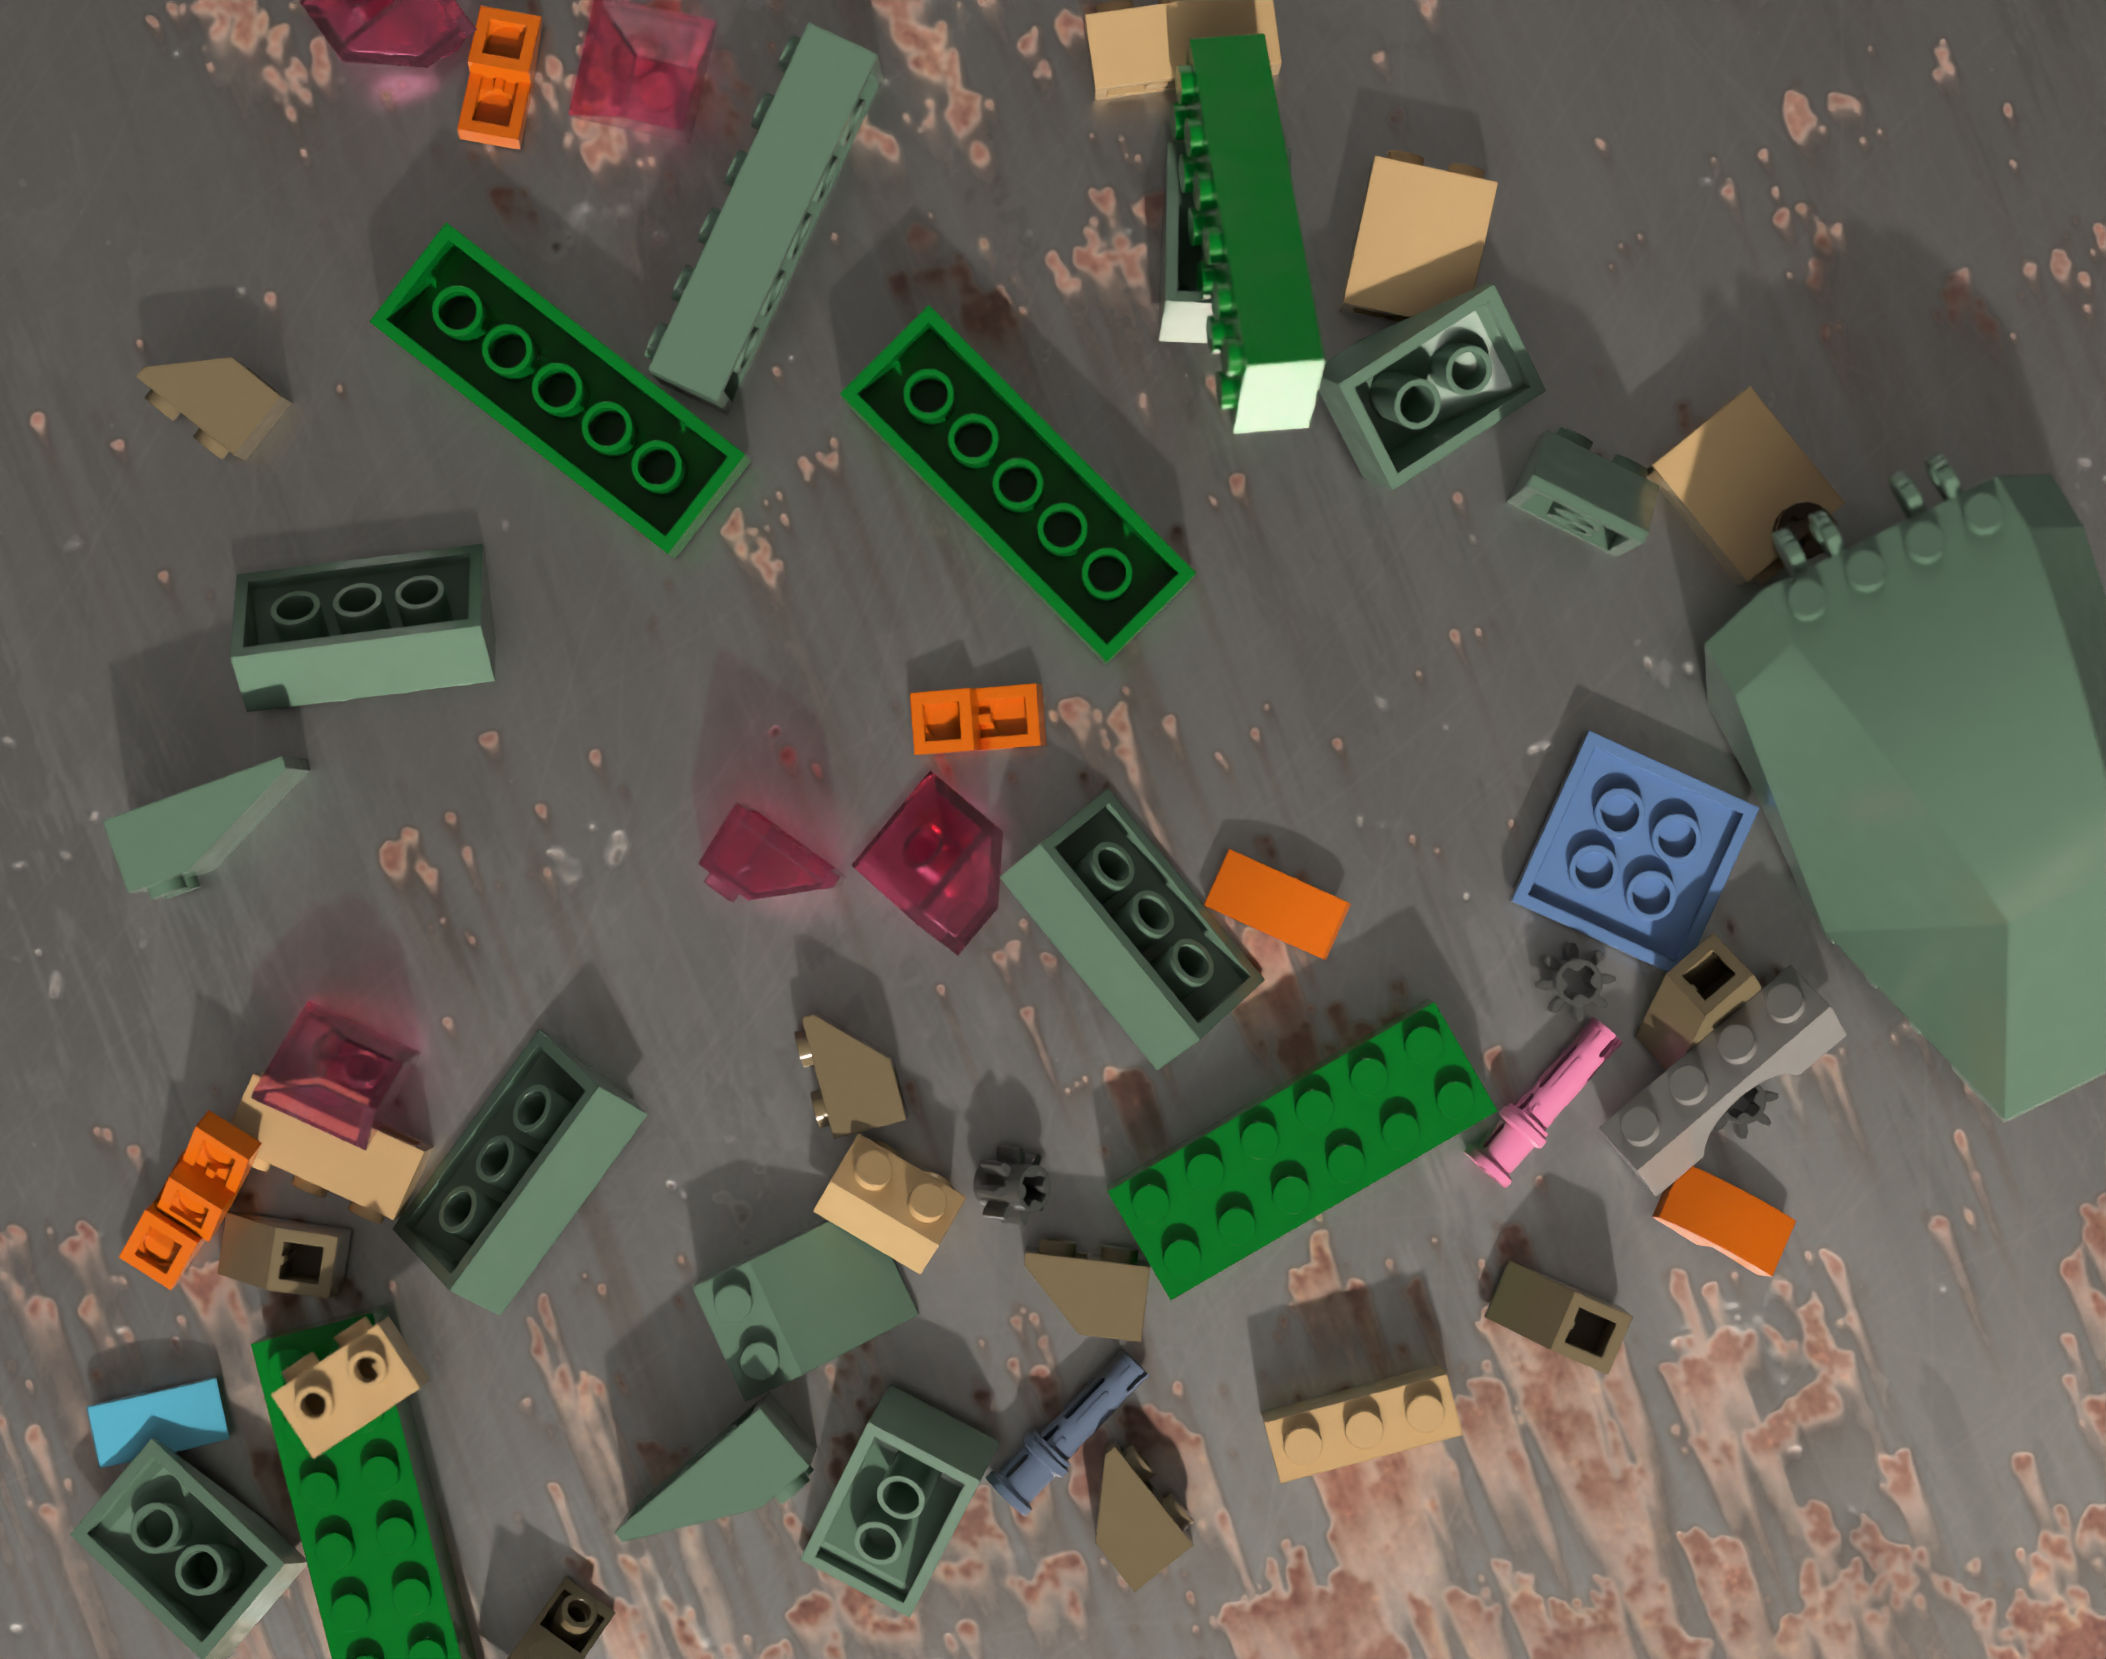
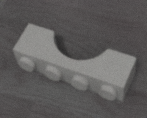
(1768, 1036)

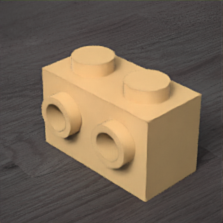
(890, 1203)
(349, 1386)

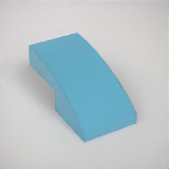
(175, 1416)

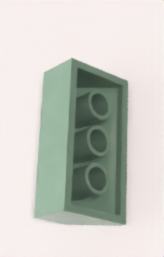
(363, 628)
(1132, 929)
(518, 1173)

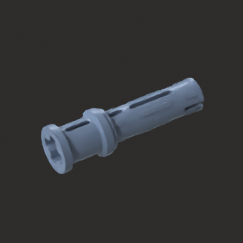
(1048, 1452)

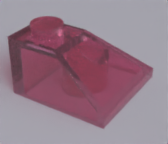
(391, 30)
(643, 69)
(762, 860)
(937, 863)
(336, 1075)

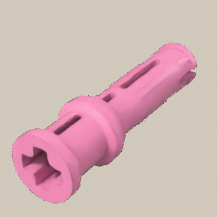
(1525, 1123)

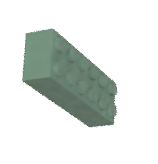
(766, 217)

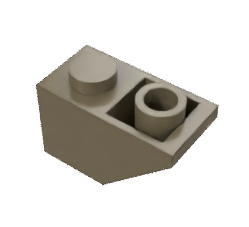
(221, 398)
(1695, 1000)
(854, 1078)
(284, 1255)
(1093, 1291)
(1559, 1316)
(1133, 1522)
(564, 1626)

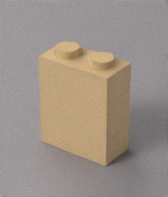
(1416, 237)
(1735, 481)

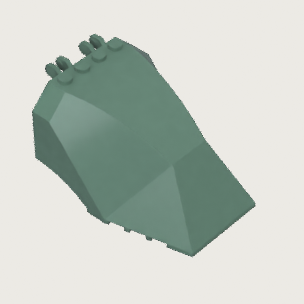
(1941, 768)

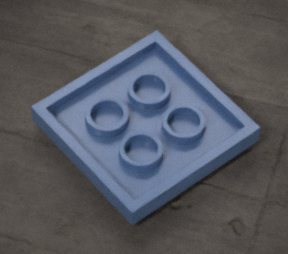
(1634, 853)

